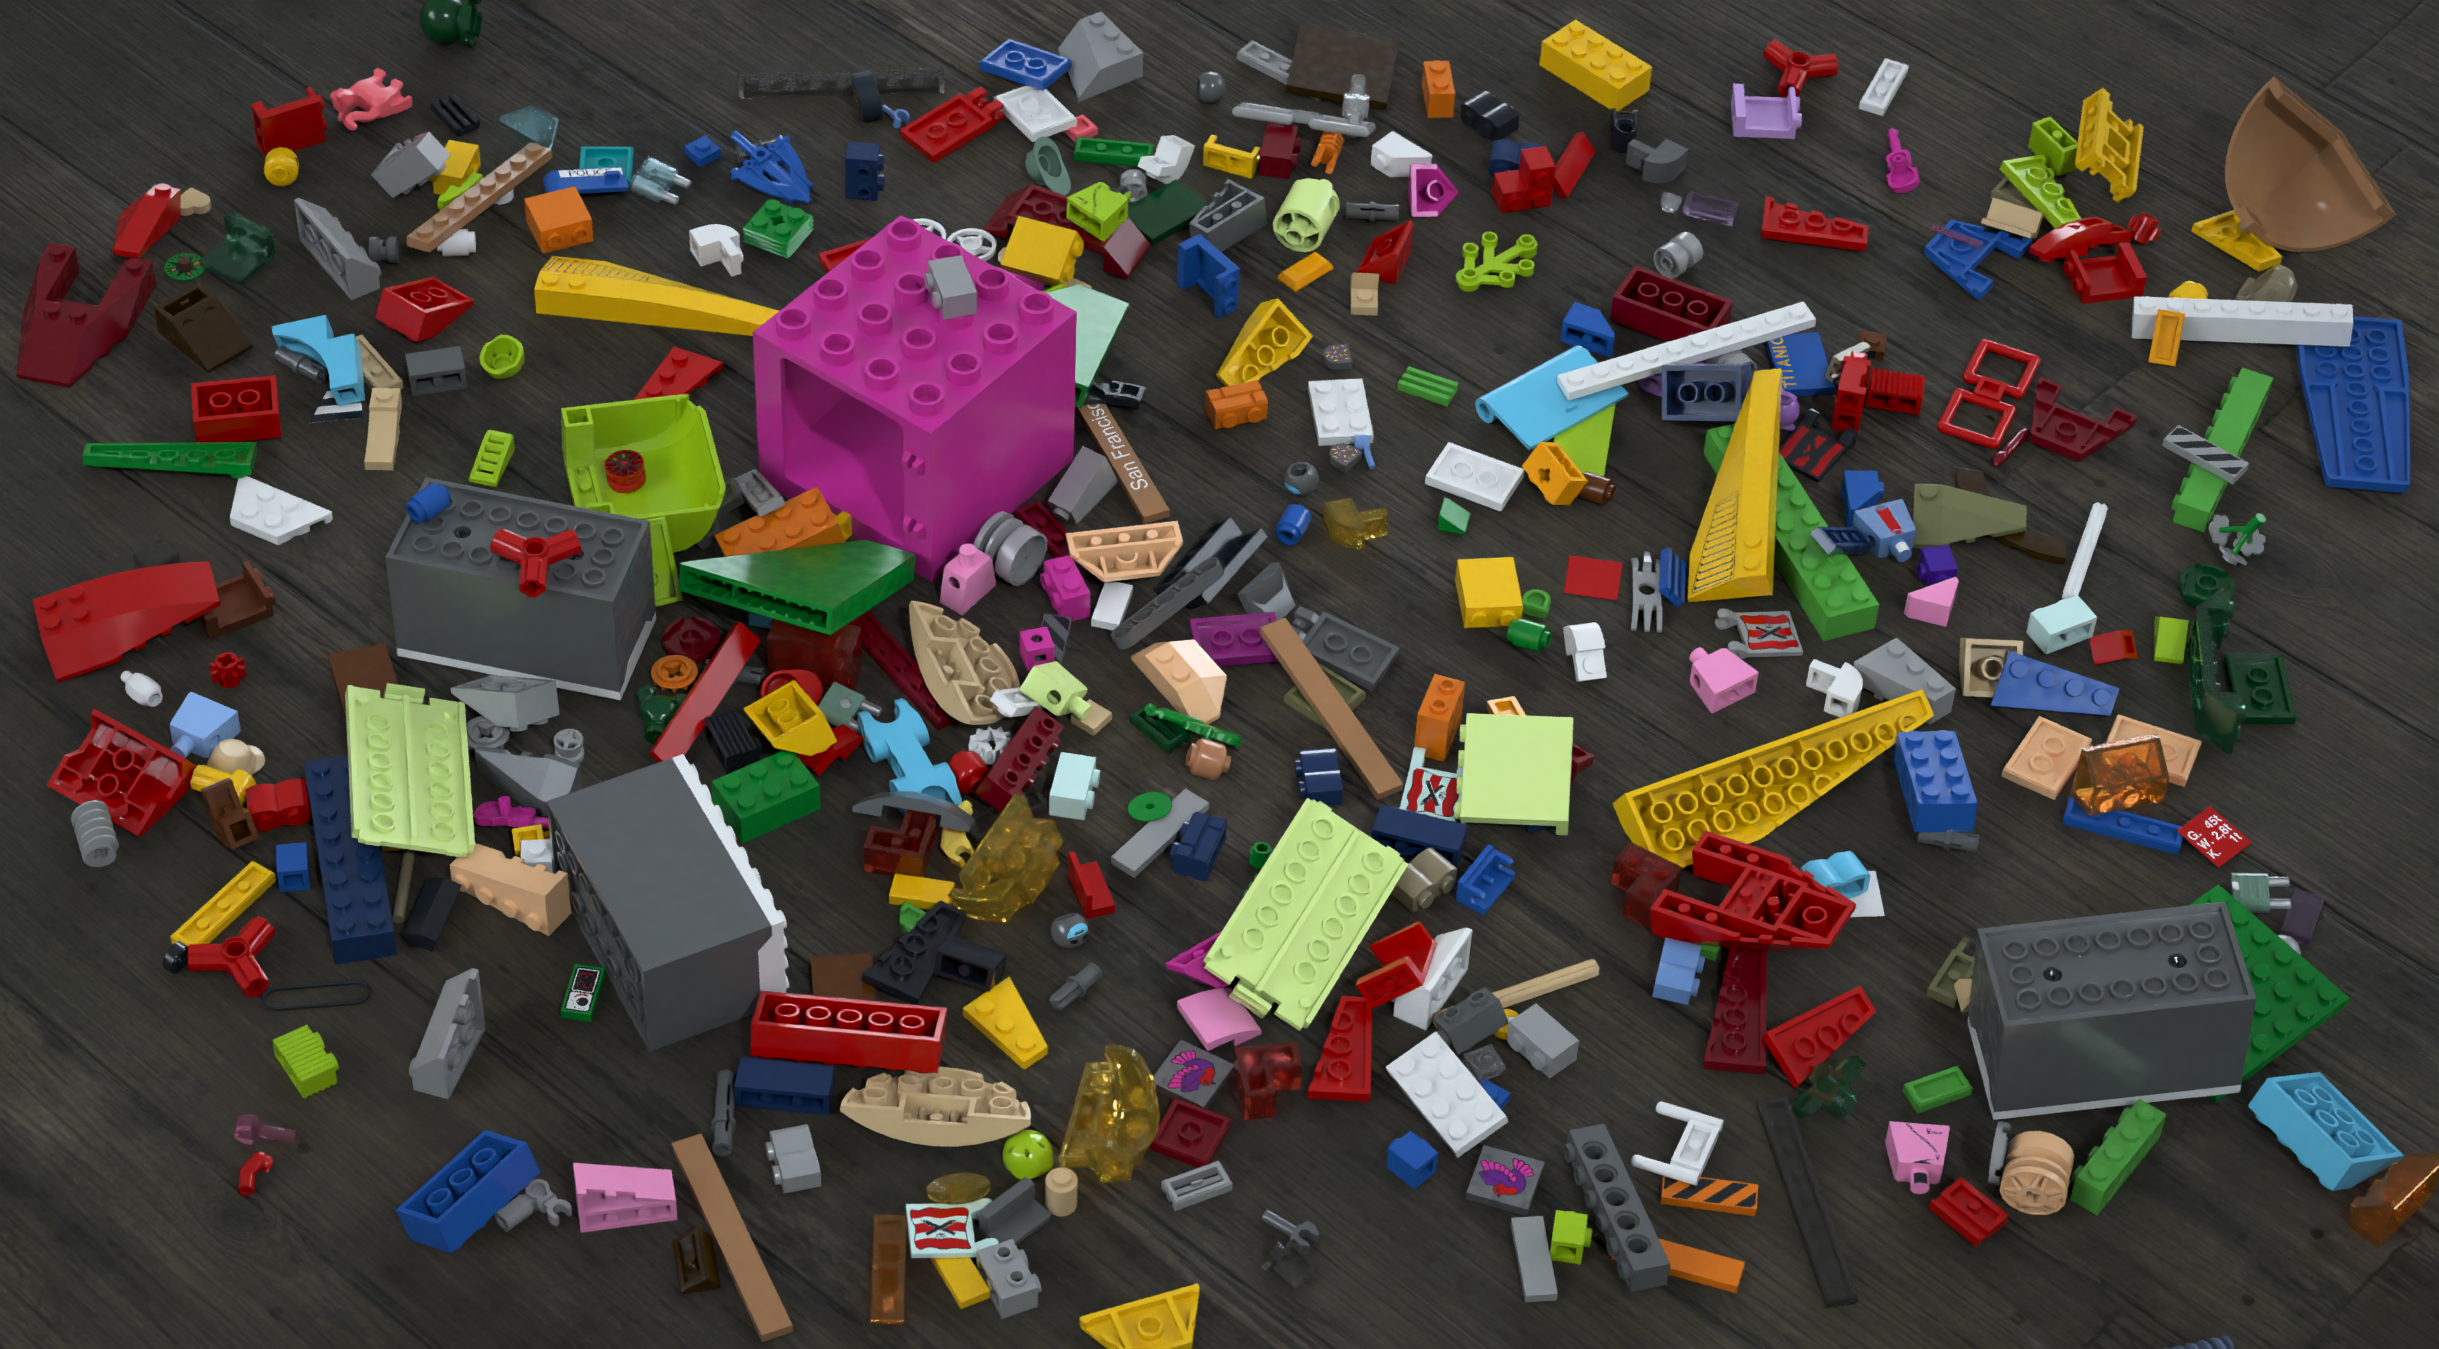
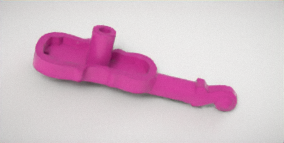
(1902, 176)
(501, 813)

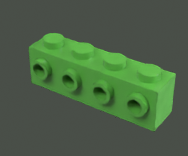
(2117, 1156)

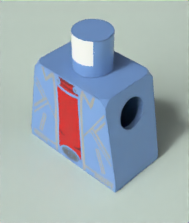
(1887, 529)

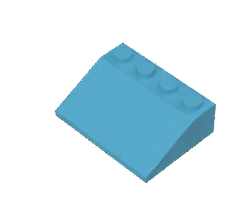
(2323, 1129)

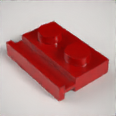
(1969, 1212)

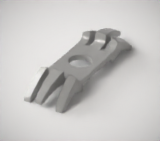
(1642, 601)

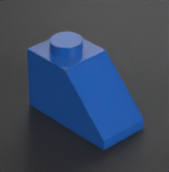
(1588, 329)
(1859, 491)

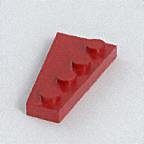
(1811, 228)
(1346, 1055)

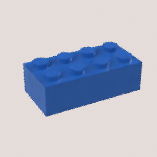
(1935, 781)
(468, 1191)

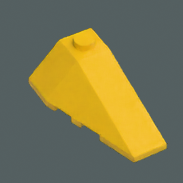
(1265, 343)

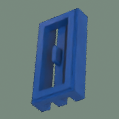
(1672, 577)

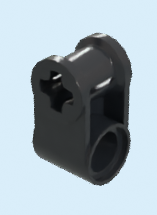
(1623, 128)

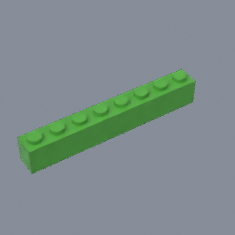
(2230, 432)

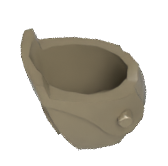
(2273, 286)

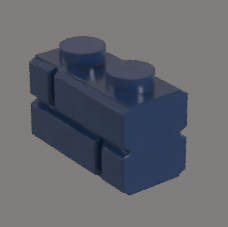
(1199, 846)

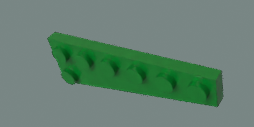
(201, 457)

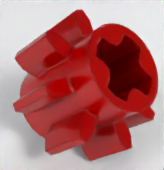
(2144, 228)
(228, 670)

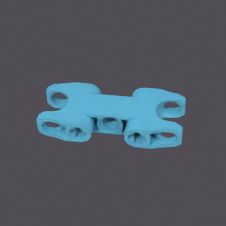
(902, 747)

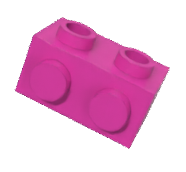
(1066, 588)

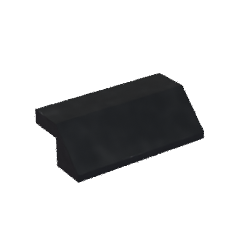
(1219, 541)

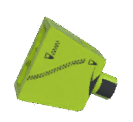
(1099, 209)

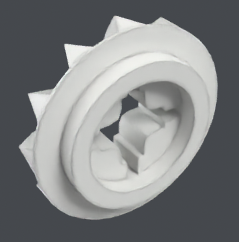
(980, 744)

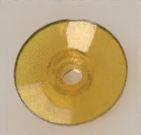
(958, 1188)

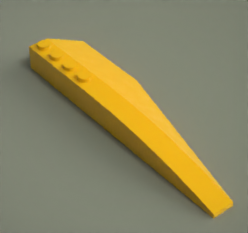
(1763, 786)

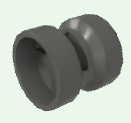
(384, 249)

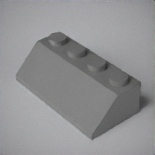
(336, 250)

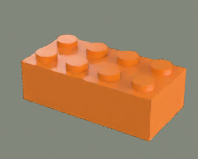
(798, 524)

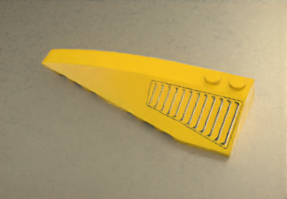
(630, 296)
(1737, 530)

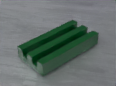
(1156, 730)

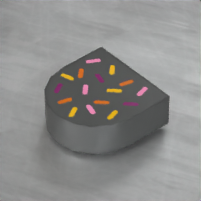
(1337, 357)
(1344, 456)

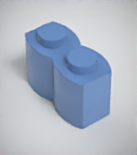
(1677, 971)

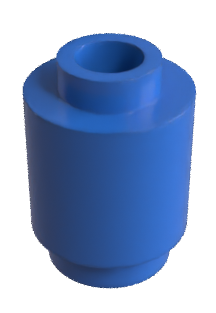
(428, 503)
(1293, 524)

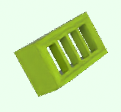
(492, 443)

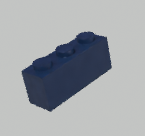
(1415, 832)
(784, 1086)

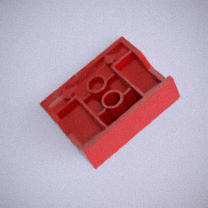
(125, 772)

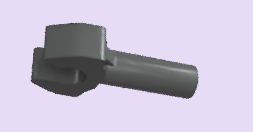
(1297, 1232)

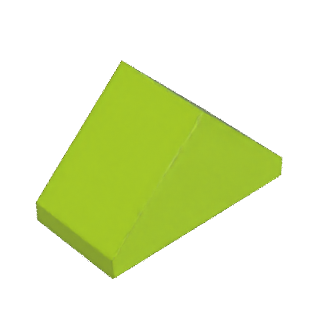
(2170, 639)

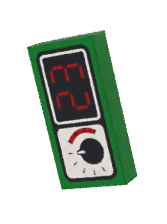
(583, 993)

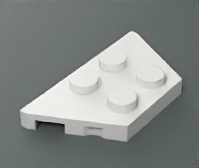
(273, 512)

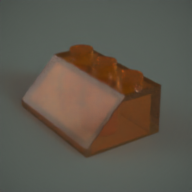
(2120, 775)
(2395, 1197)

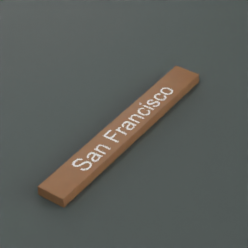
(1124, 462)

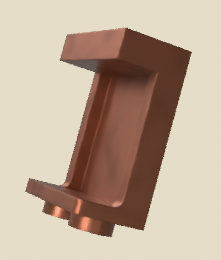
(242, 602)

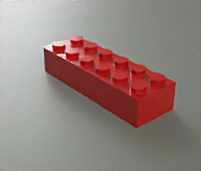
(848, 1032)

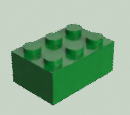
(766, 795)

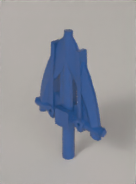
(787, 187)

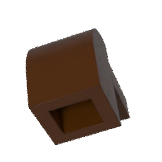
(227, 816)

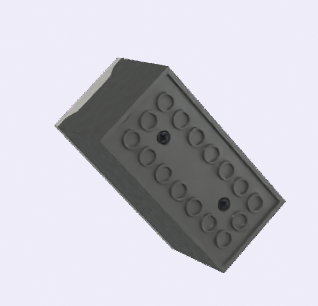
(465, 606)
(668, 901)
(2110, 1010)

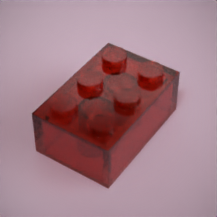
(828, 656)

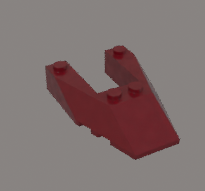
(67, 336)

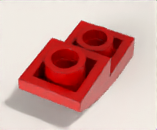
(846, 743)

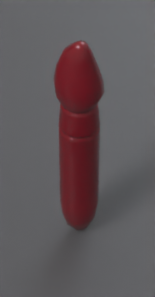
(2002, 456)

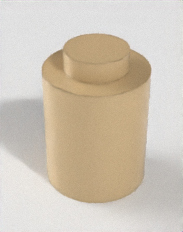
(1061, 1191)

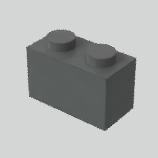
(436, 371)

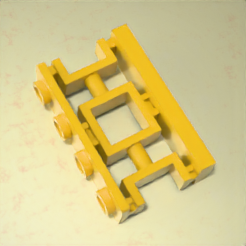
(2109, 145)

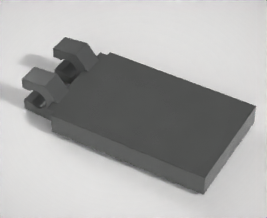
(1344, 647)

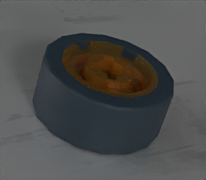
(867, 96)

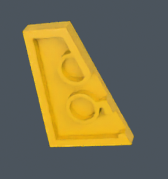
(2228, 236)
(1007, 1023)

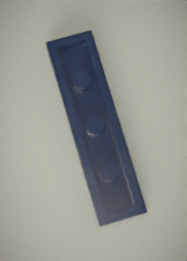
(1841, 540)

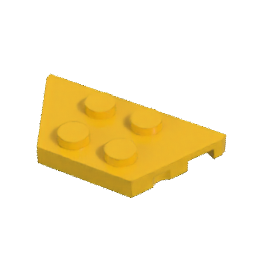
(1148, 1323)

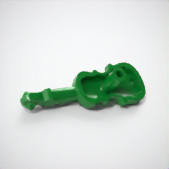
(1195, 725)

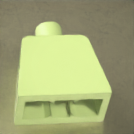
(1056, 690)

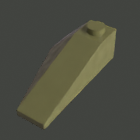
(1955, 515)

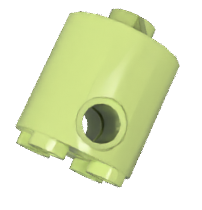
(1306, 214)

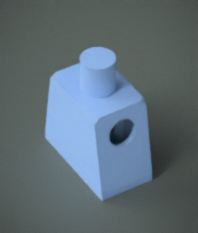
(201, 726)

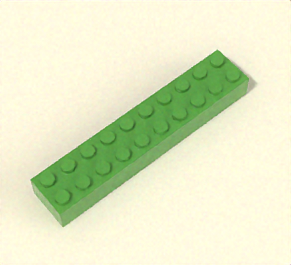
(1822, 583)

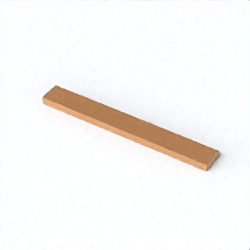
(1331, 709)
(732, 1238)

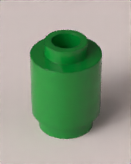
(1529, 635)

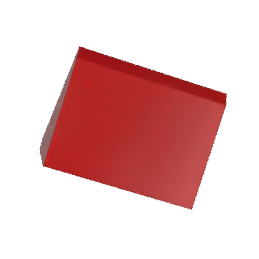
(1389, 253)

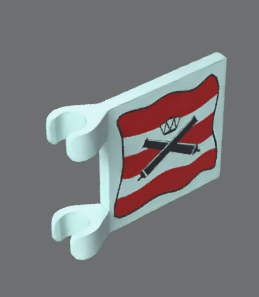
(1430, 790)
(945, 1230)

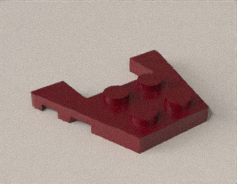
(2069, 431)

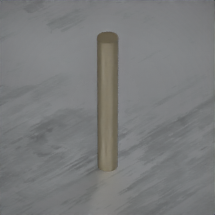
(403, 886)

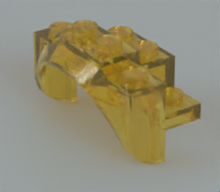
(1017, 852)
(1110, 1131)

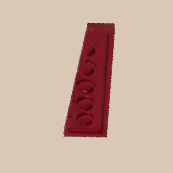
(1740, 1015)

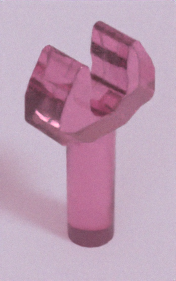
(249, 1129)

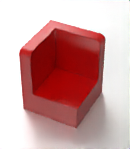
(2113, 647)

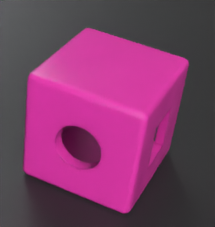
(1030, 649)

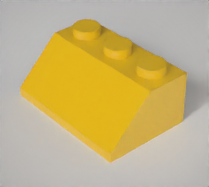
(791, 721)

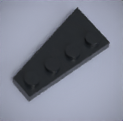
(911, 962)

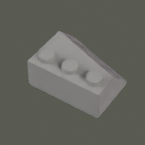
(1100, 56)
(450, 1036)

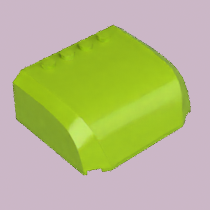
(678, 458)

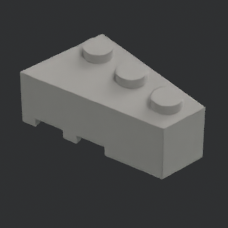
(411, 164)
(1897, 671)

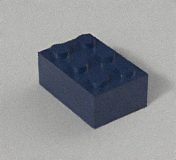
(1704, 391)

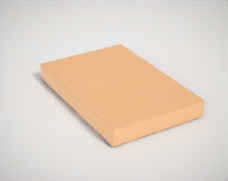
(2178, 749)
(2046, 758)

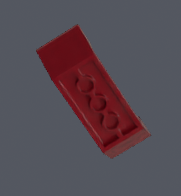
(1121, 250)

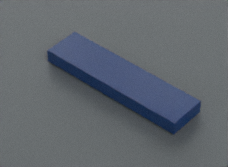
(2126, 827)

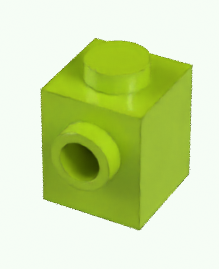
(1569, 1237)

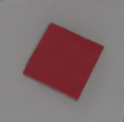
(1190, 1133)

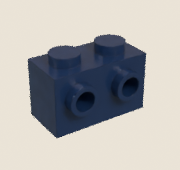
(863, 171)

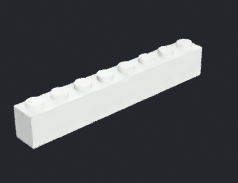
(2249, 321)

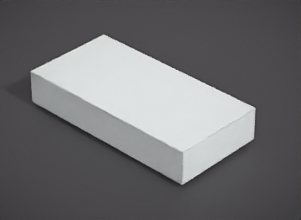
(1112, 605)

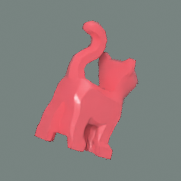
(372, 97)

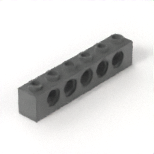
(1617, 1208)

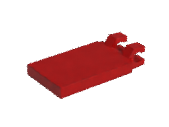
(953, 124)

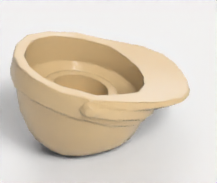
(235, 755)

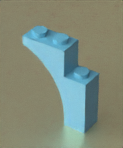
(339, 354)

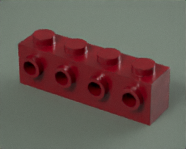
(1020, 759)

